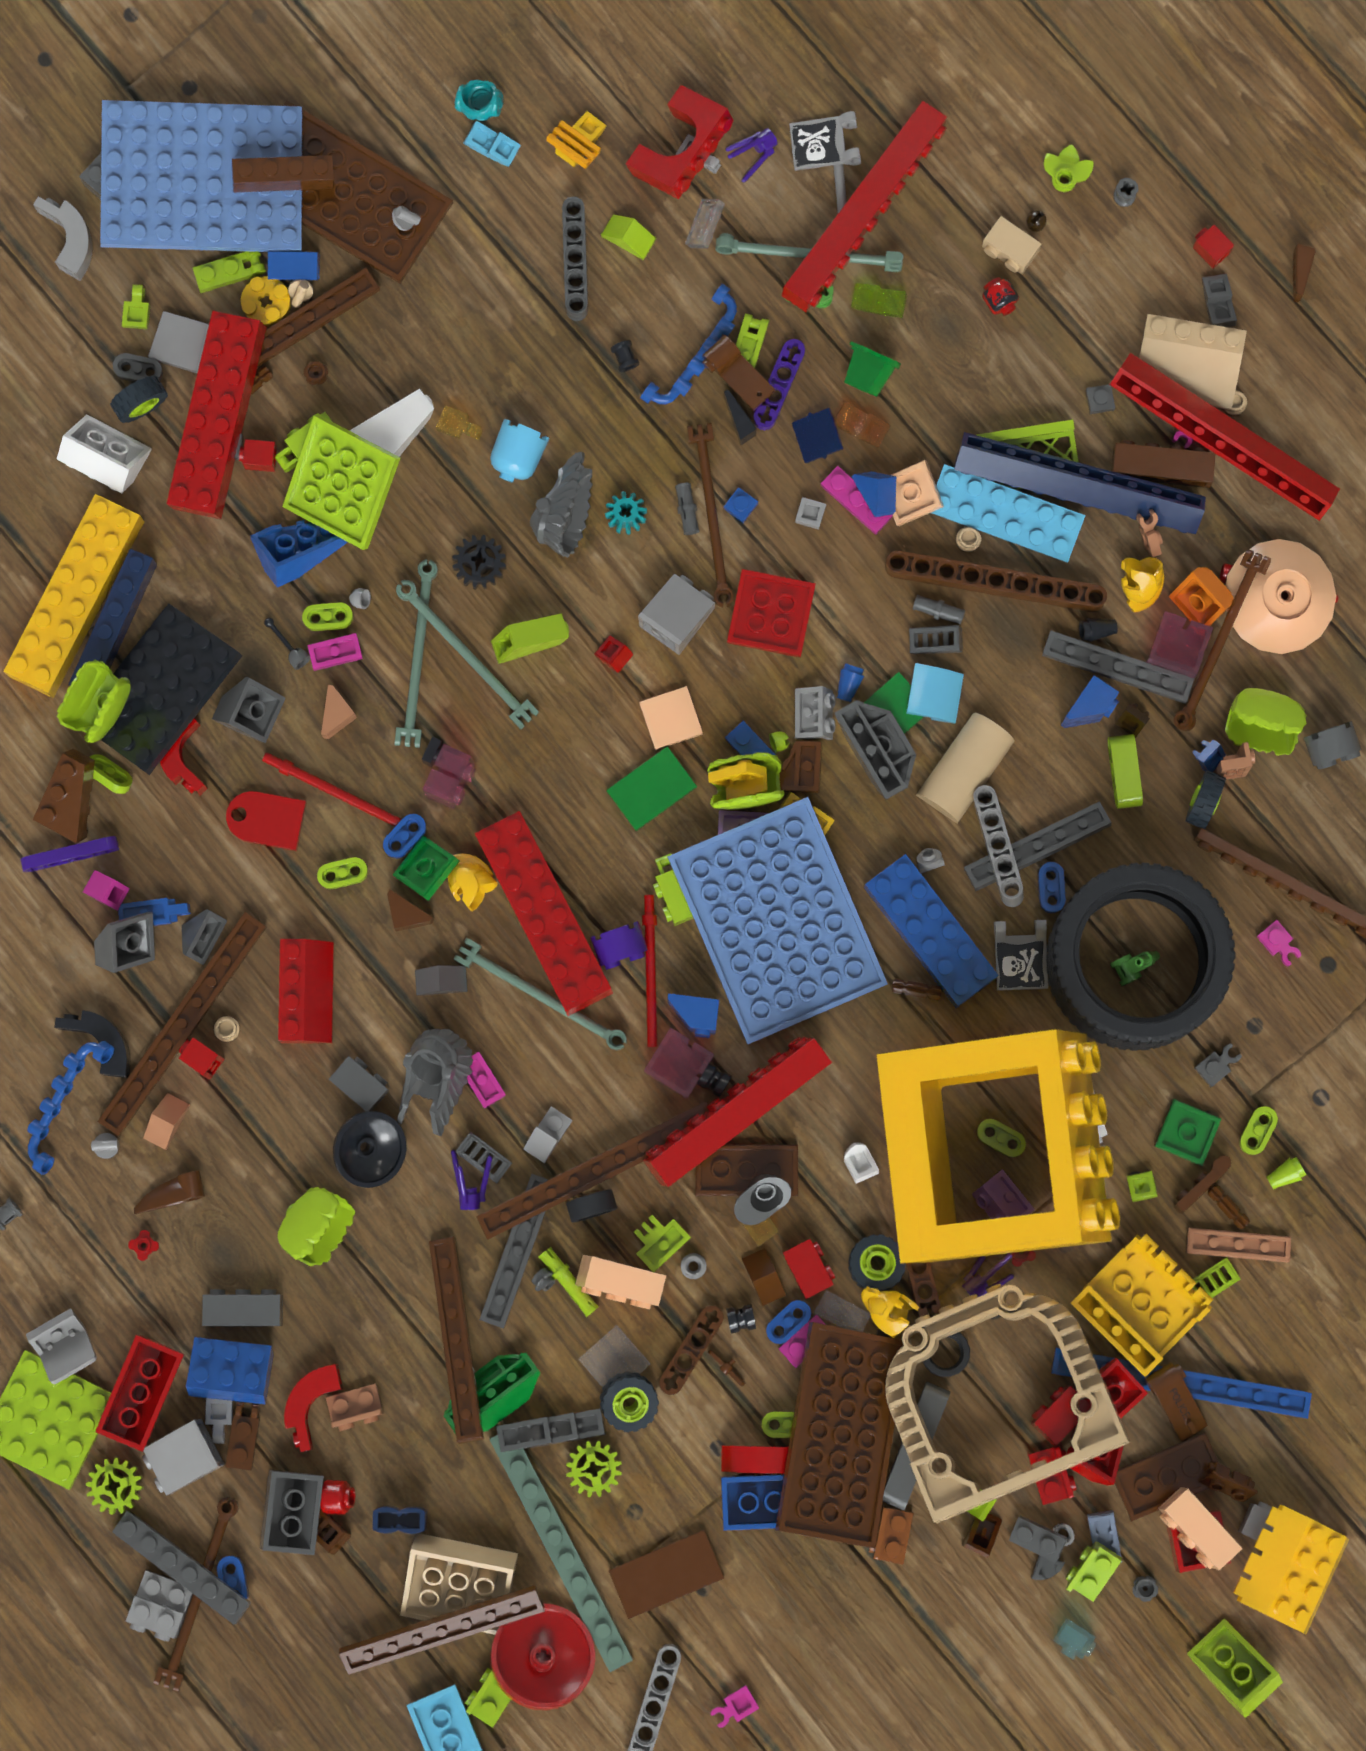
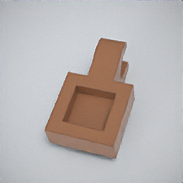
(1150, 537)

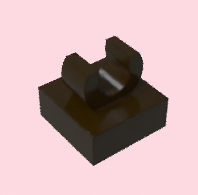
(1133, 720)

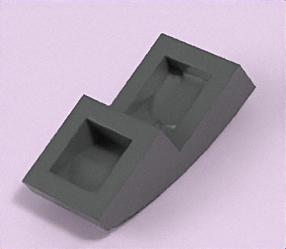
(1218, 300)

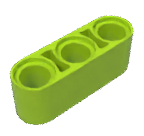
(1125, 771)

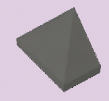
(201, 935)

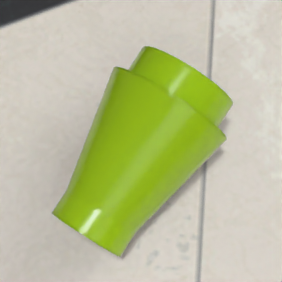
(1286, 1173)

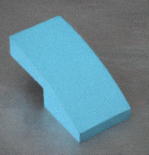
(491, 144)

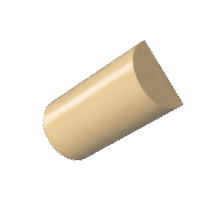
(966, 766)

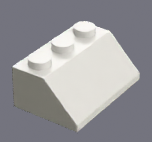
(103, 453)

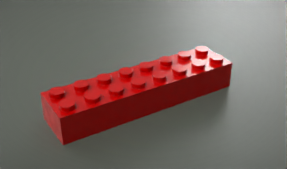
(216, 414)
(543, 913)
(736, 1111)

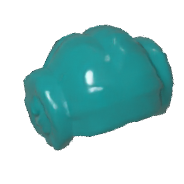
(479, 100)

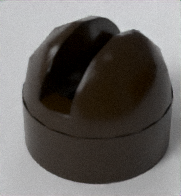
(1040, 224)

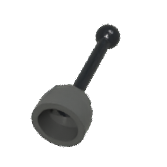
(297, 656)

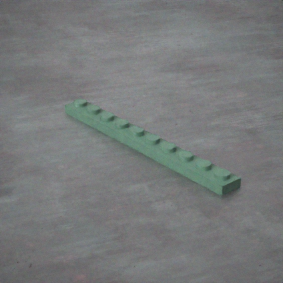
(564, 1556)

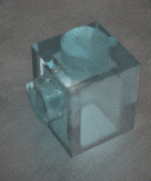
(1074, 1640)

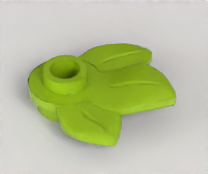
(1067, 166)

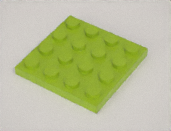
(341, 482)
(49, 1424)

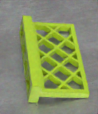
(1038, 433)

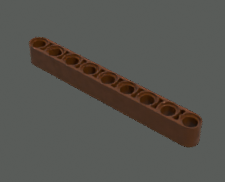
(1007, 576)

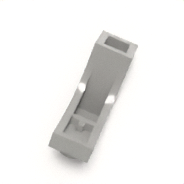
(78, 247)

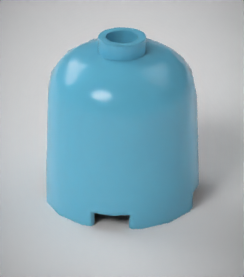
(517, 451)

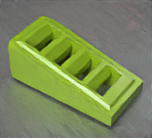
(1215, 1268)

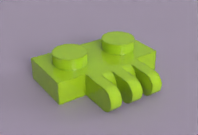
(660, 1242)

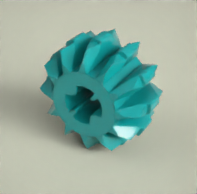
(636, 512)

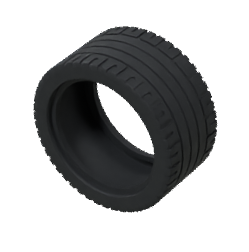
(1198, 912)

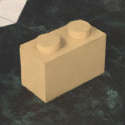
(1011, 245)

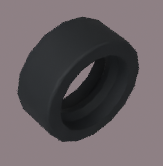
(591, 1205)
(959, 1366)

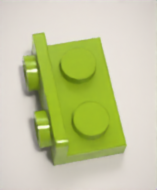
(1094, 1570)
(489, 1701)

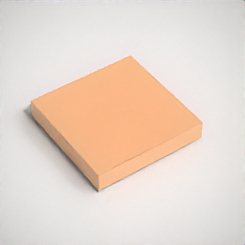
(915, 493)
(671, 718)

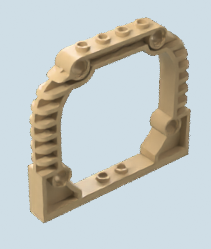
(1096, 1433)

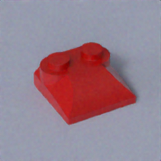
(1122, 1387)
(1101, 1468)

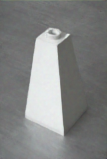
(398, 424)

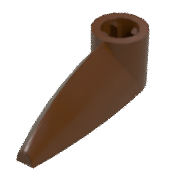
(176, 1191)

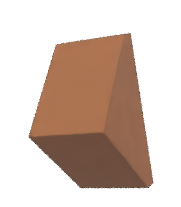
(336, 713)
(166, 1121)

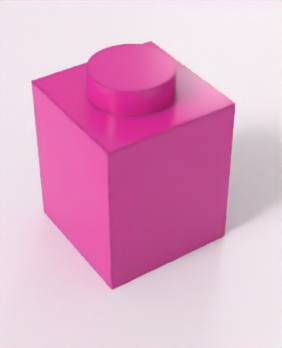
(106, 890)

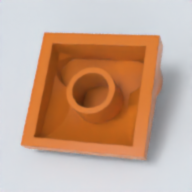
(1202, 596)

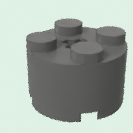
(1333, 744)

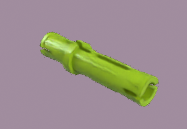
(568, 1281)

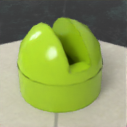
(779, 741)

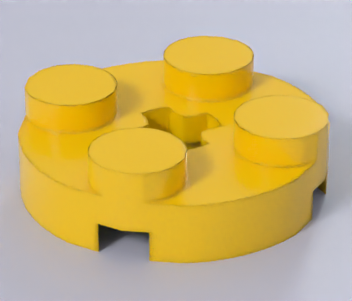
(259, 288)

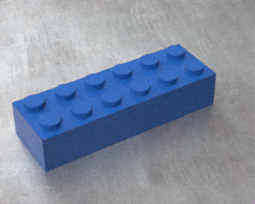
(930, 931)

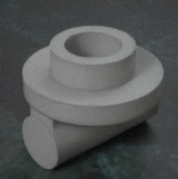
(404, 218)
(929, 859)
(105, 1145)

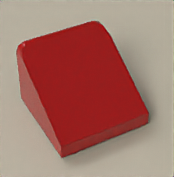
(614, 653)

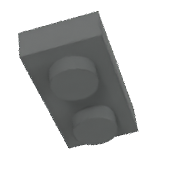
(1038, 1539)

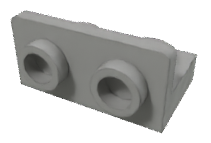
(814, 713)

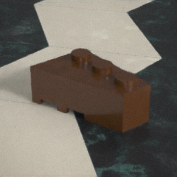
(67, 797)

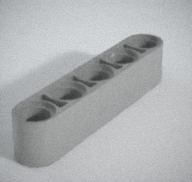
(1000, 857)
(655, 1694)

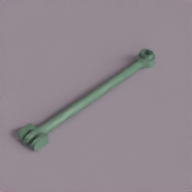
(727, 245)
(475, 663)
(409, 731)
(474, 956)

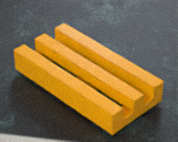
(575, 141)

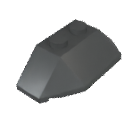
(878, 746)

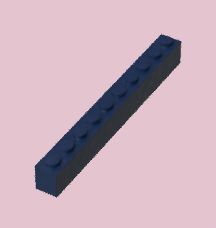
(1079, 483)

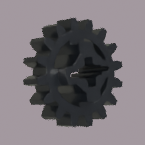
(469, 560)

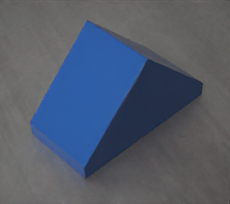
(877, 491)

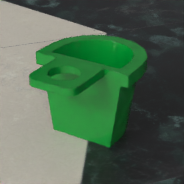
(869, 370)

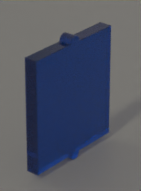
(817, 435)

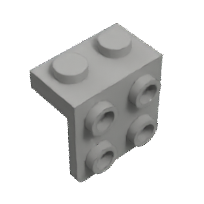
(62, 1346)

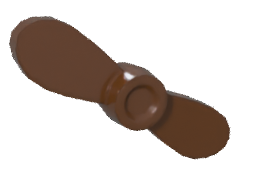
(726, 1368)

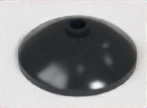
(383, 1151)

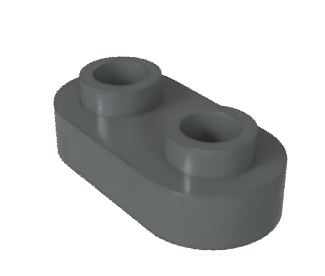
(139, 367)

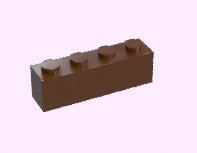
(282, 173)
(1164, 465)

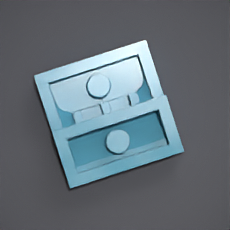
(935, 693)

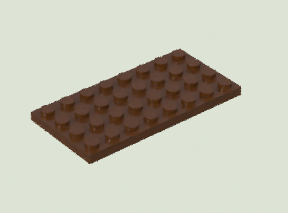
(362, 200)
(839, 1438)

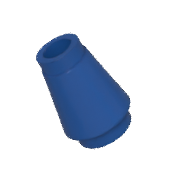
(849, 682)

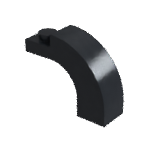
(102, 1030)

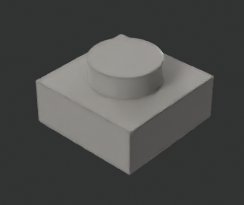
(810, 513)

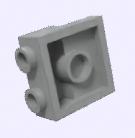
(159, 1606)

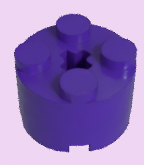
(619, 944)

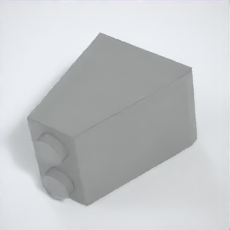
(676, 613)
(182, 1457)

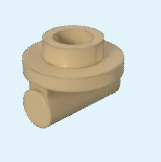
(300, 292)

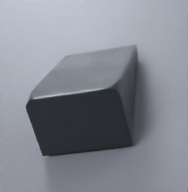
(743, 425)

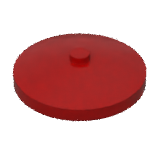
(543, 1658)

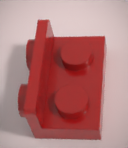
(1057, 1486)

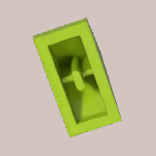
(629, 235)

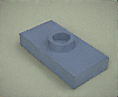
(1104, 1530)

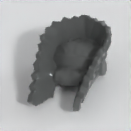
(562, 512)
(436, 1071)

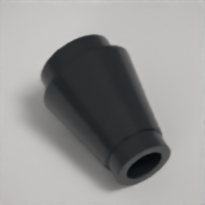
(1097, 628)

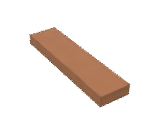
(1238, 1245)

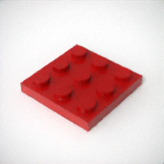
(771, 613)

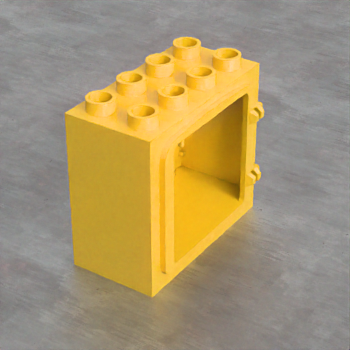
(920, 1157)

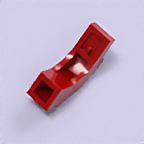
(174, 765)
(301, 1398)
(753, 1459)

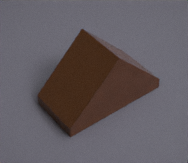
(405, 914)
(763, 1277)
(982, 1535)

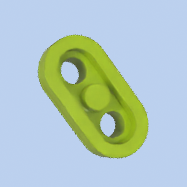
(328, 614)
(111, 775)
(342, 872)
(1258, 1131)
(1001, 1136)
(785, 1424)

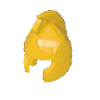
(1142, 582)
(471, 879)
(888, 1309)

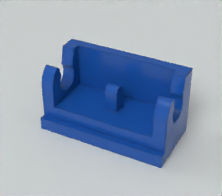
(293, 265)

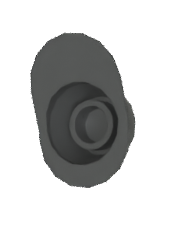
(762, 1199)

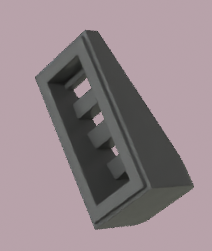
(946, 648)
(489, 1150)

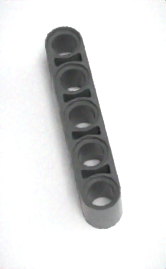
(575, 247)
(901, 1477)

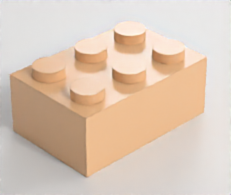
(620, 1282)
(1199, 1529)

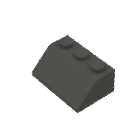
(291, 1512)

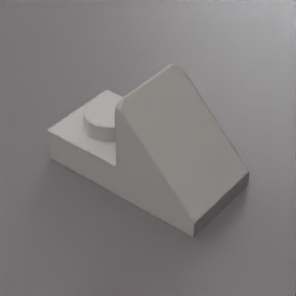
(547, 1134)

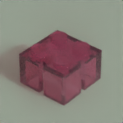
(1178, 648)
(448, 783)
(677, 1064)

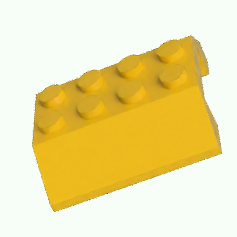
(1142, 1303)
(1293, 1568)

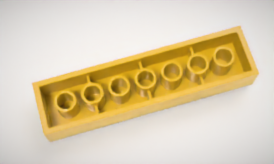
(74, 596)

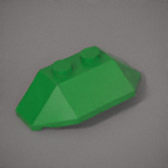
(501, 1388)

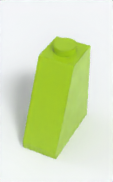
(529, 637)

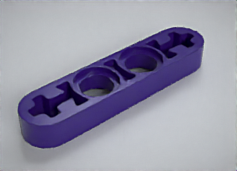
(781, 385)
(69, 854)

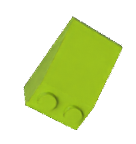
(1235, 1668)

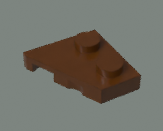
(802, 768)

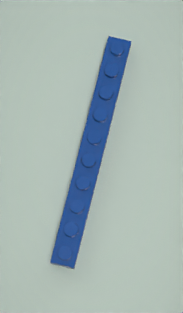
(1217, 1389)

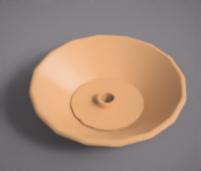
(1278, 623)

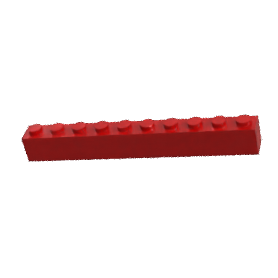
(864, 206)
(1225, 436)

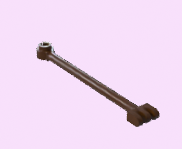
(701, 440)
(1252, 568)
(171, 1671)

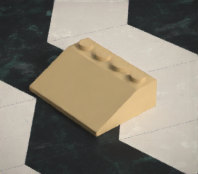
(1195, 356)
(454, 1575)

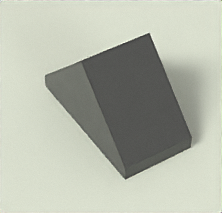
(441, 980)

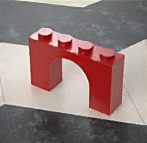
(676, 172)

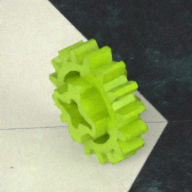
(596, 1480)
(119, 1497)

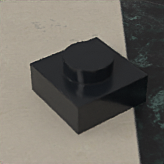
(432, 752)

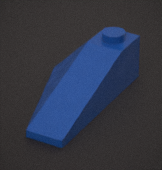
(293, 549)

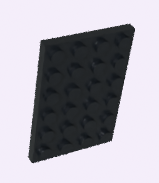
(170, 680)

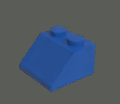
(1093, 704)
(696, 1013)

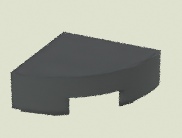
(1046, 1568)

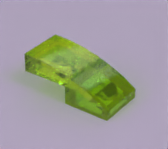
(879, 301)

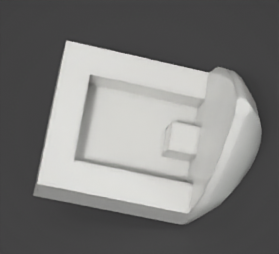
(860, 1162)

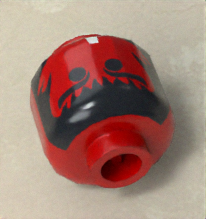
(1000, 296)

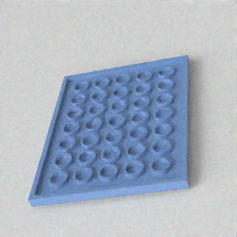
(173, 183)
(777, 920)

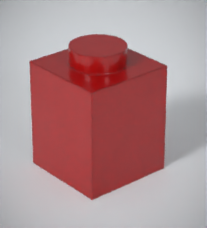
(1212, 245)
(258, 455)

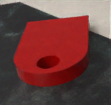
(268, 819)

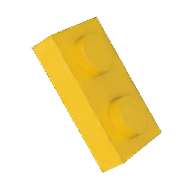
(740, 779)

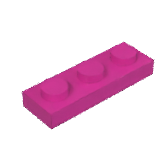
(845, 491)

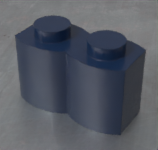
(408, 1520)

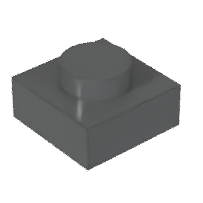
(1100, 399)

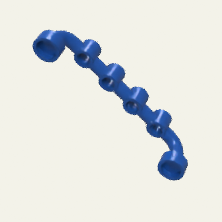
(695, 366)
(51, 1107)

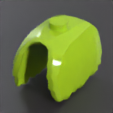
(93, 701)
(1265, 721)
(773, 794)
(315, 1226)

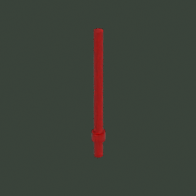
(287, 768)
(649, 920)

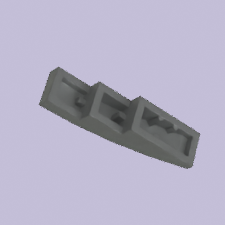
(551, 1430)

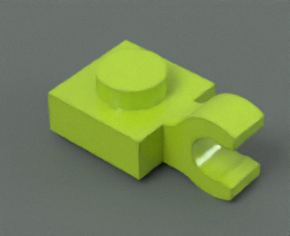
(136, 311)

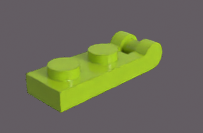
(228, 271)
(750, 343)

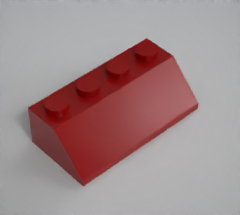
(306, 991)
(139, 1392)

